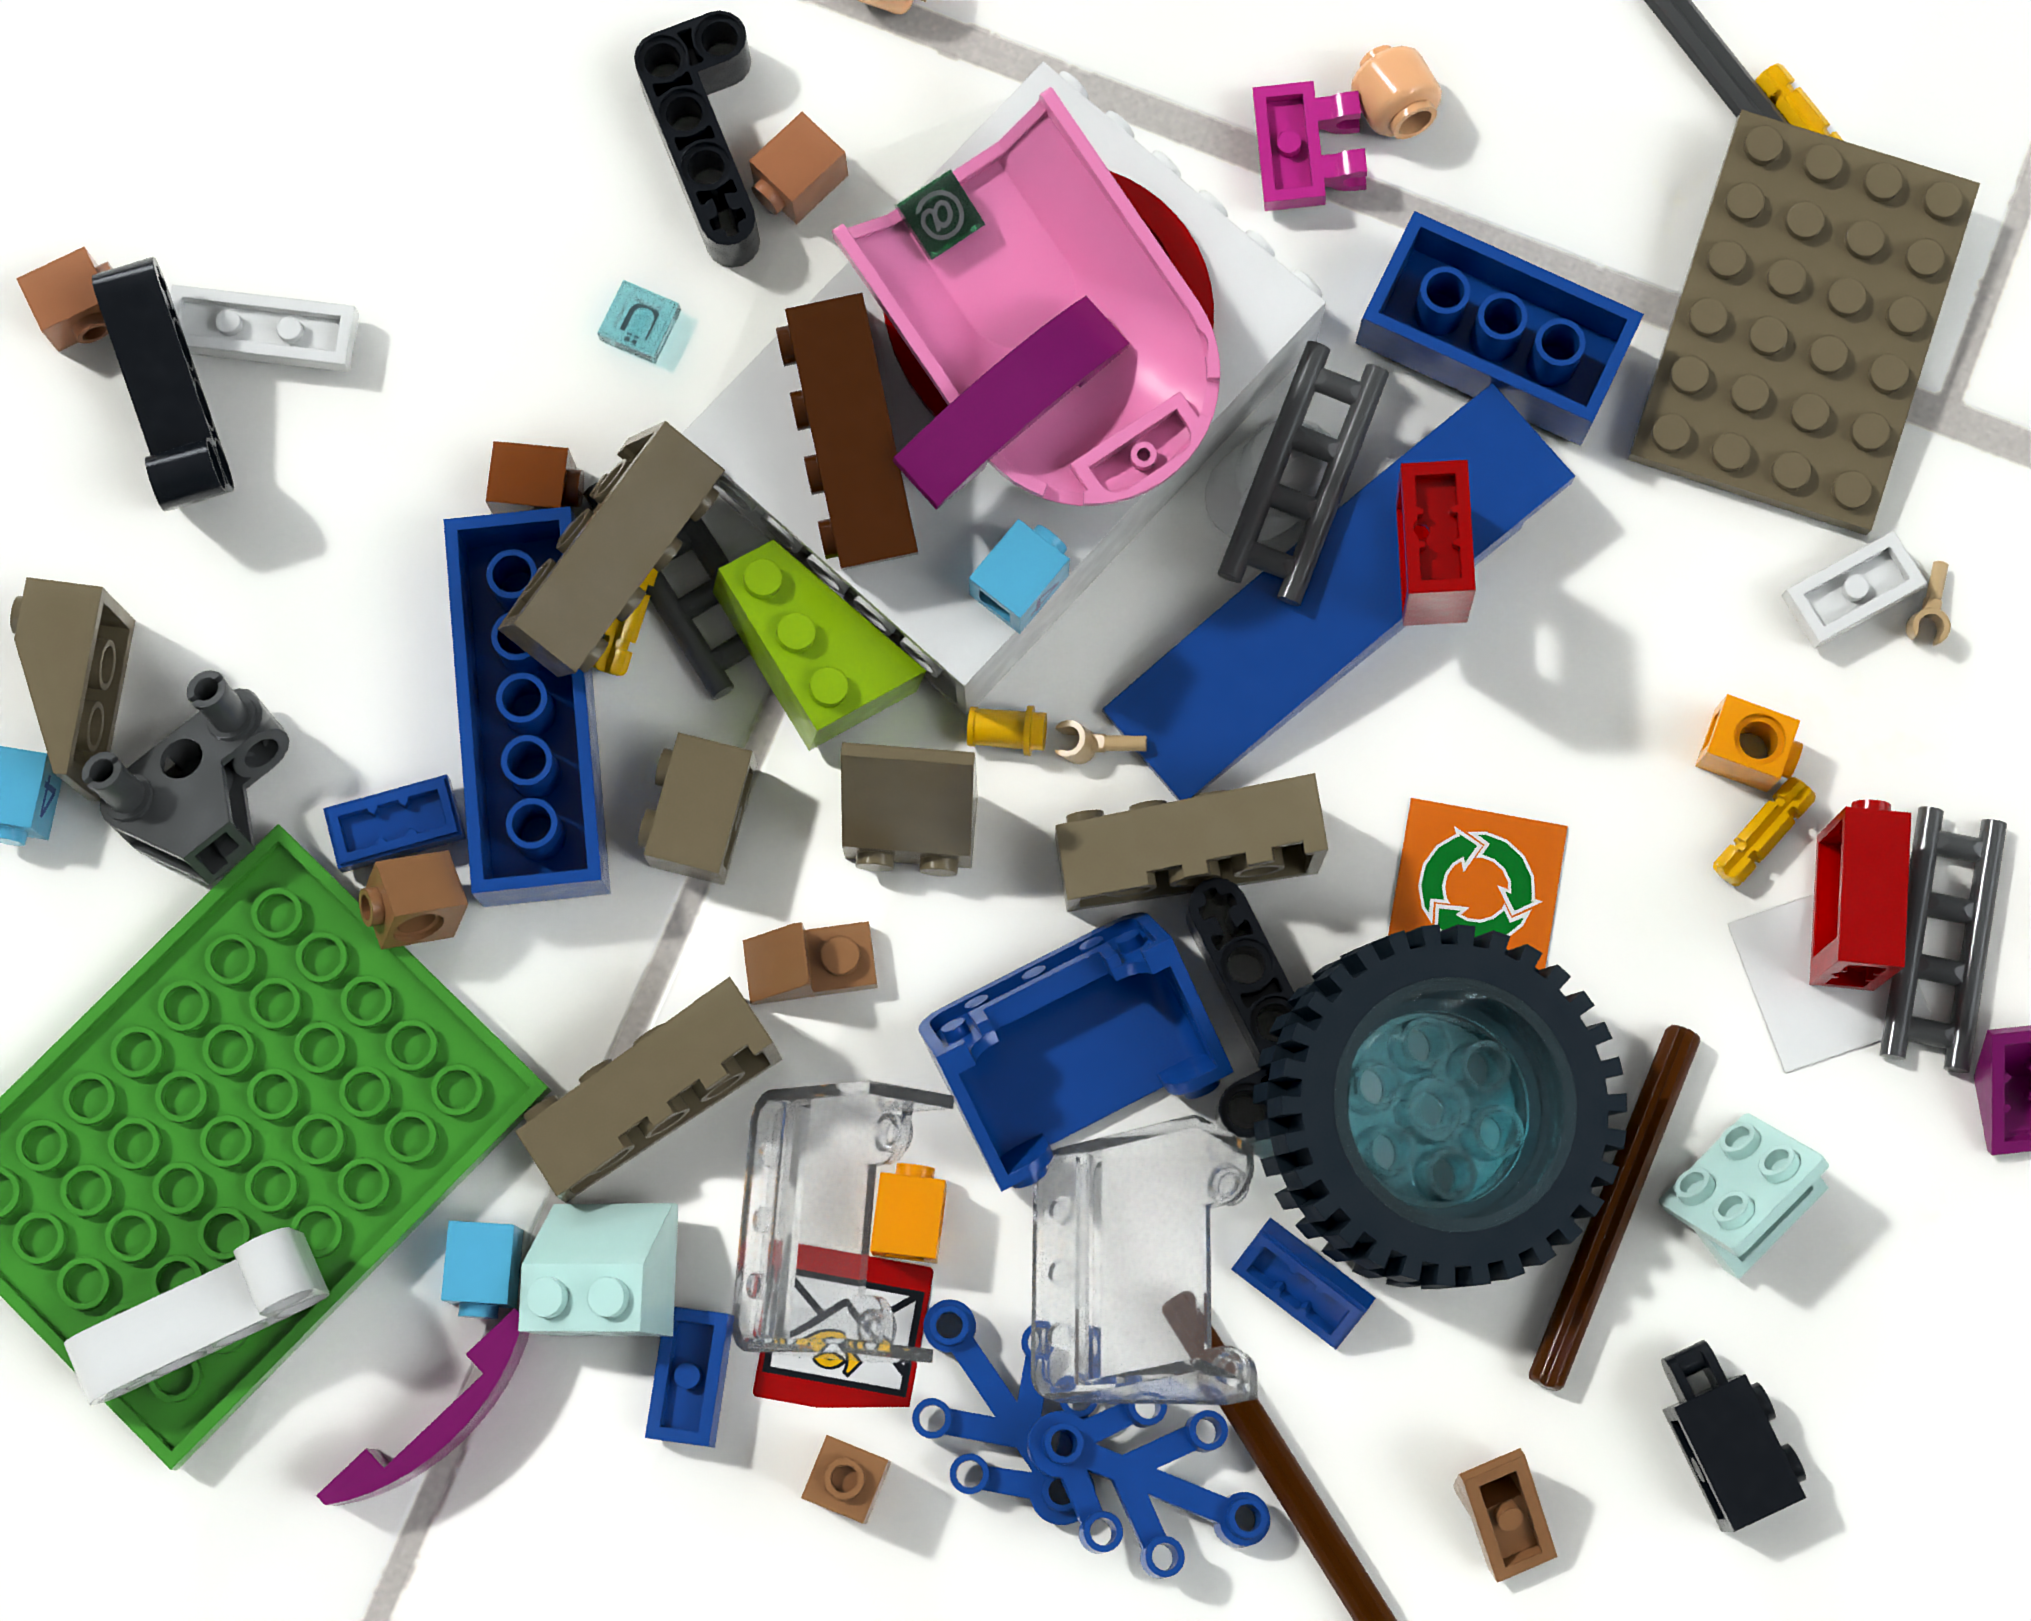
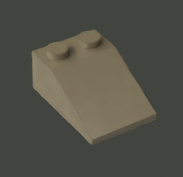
(75, 664)
(908, 807)

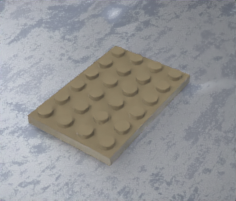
(1804, 322)

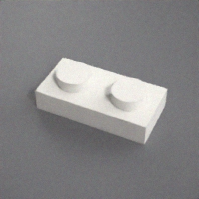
(1854, 589)

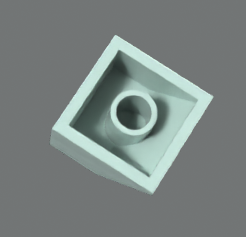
(601, 1271)

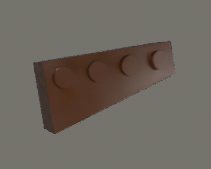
(850, 432)

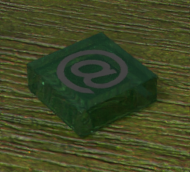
(939, 214)

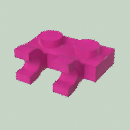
(1290, 147)

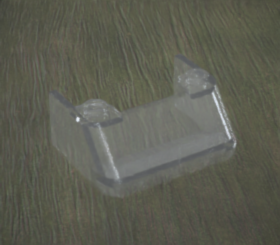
(812, 1220)

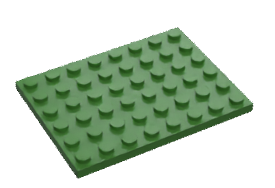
(236, 1089)

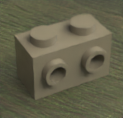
(698, 808)

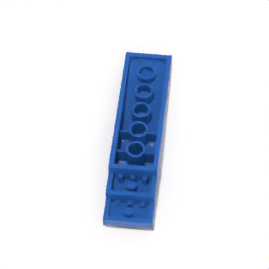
(1269, 660)

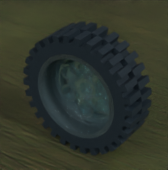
(1539, 1089)

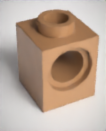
(413, 899)
(846, 1479)

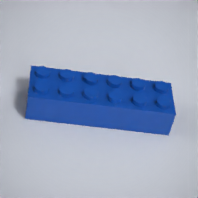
(522, 729)

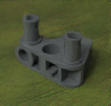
(198, 808)

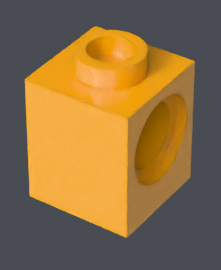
(1722, 749)
(909, 1214)

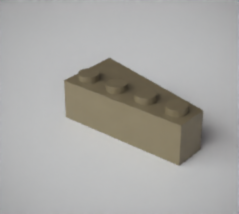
(613, 550)
(1174, 846)
(647, 1090)

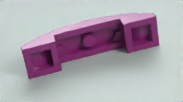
(1009, 400)
(373, 1474)

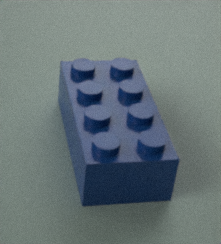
(1496, 319)

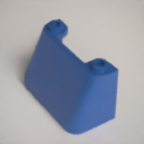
(1073, 1043)

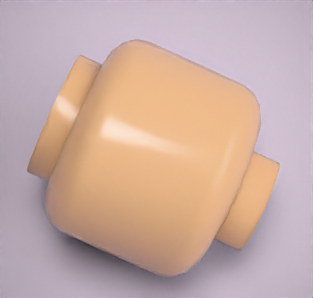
(1397, 91)

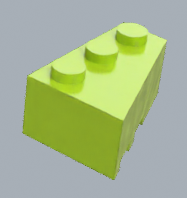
(812, 645)

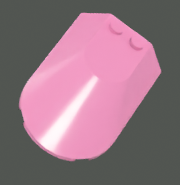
(1049, 239)

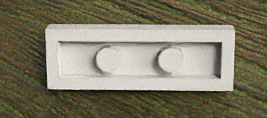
(266, 327)

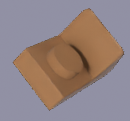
(809, 962)
(1506, 1515)

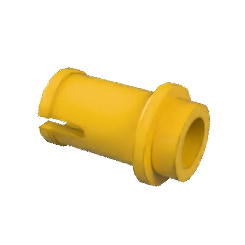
(1007, 729)

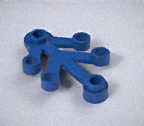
(1011, 1420)
(1137, 1478)

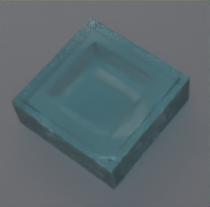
(639, 321)

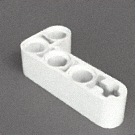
(262, 1286)

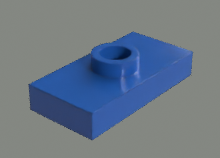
(394, 823)
(1303, 1283)

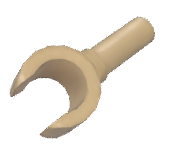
(1932, 606)
(1091, 743)

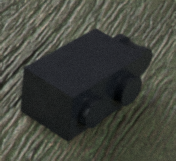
(1730, 1441)

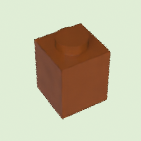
(532, 478)

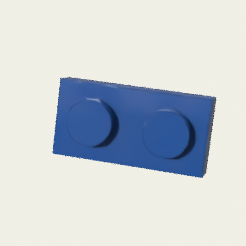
(690, 1378)

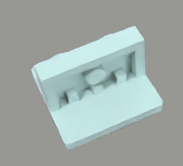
(1747, 1191)

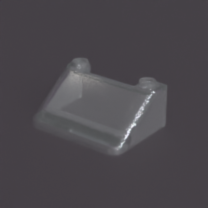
(1130, 1268)

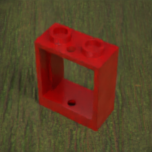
(1435, 542)
(1861, 897)

